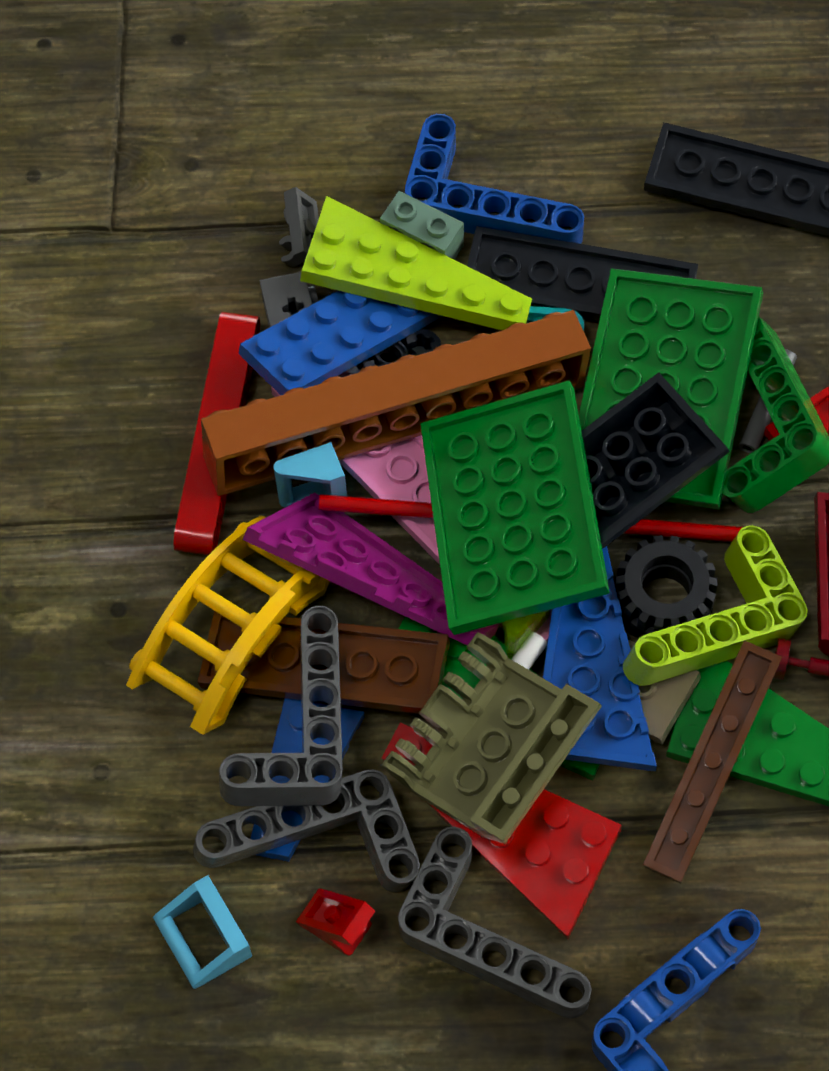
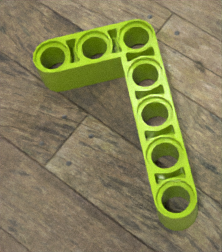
(752, 564)

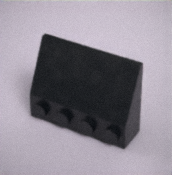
(645, 455)

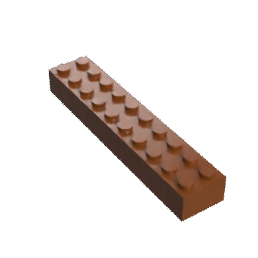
(391, 400)

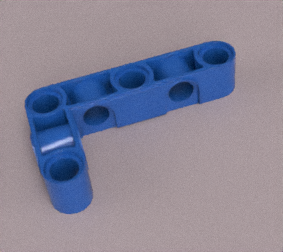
(654, 1004)

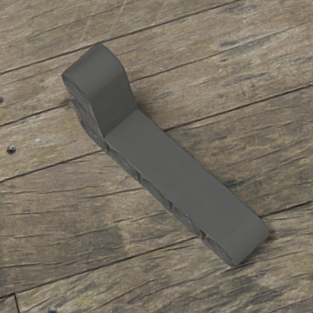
(316, 723)
(317, 820)
(480, 940)

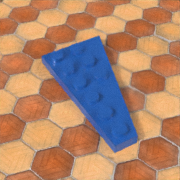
(588, 654)

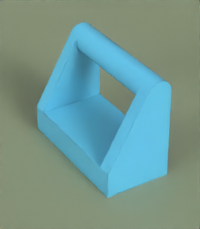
(315, 465)
(238, 947)

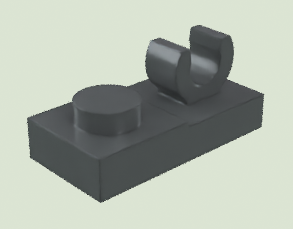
(302, 218)

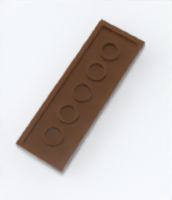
(376, 664)

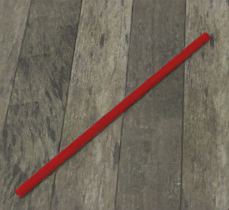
(424, 510)

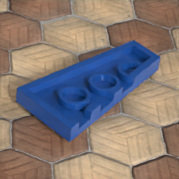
(289, 740)

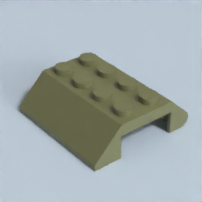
(493, 744)

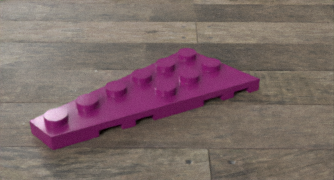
(357, 560)

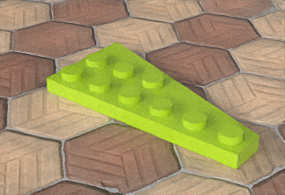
(385, 265)

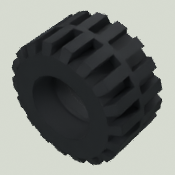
(668, 561)

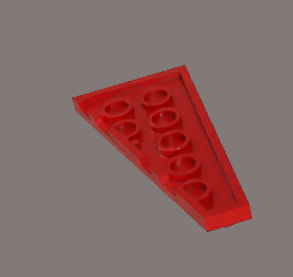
(549, 855)

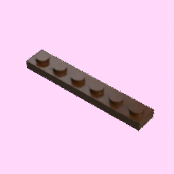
(712, 762)

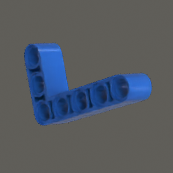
(481, 200)

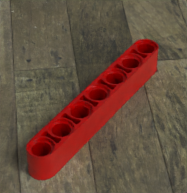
(225, 389)

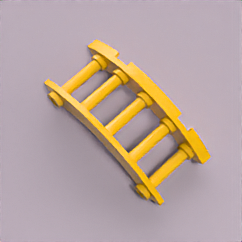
(257, 628)

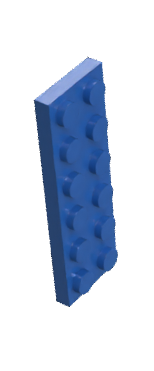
(329, 339)

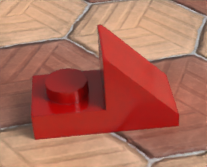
(337, 919)

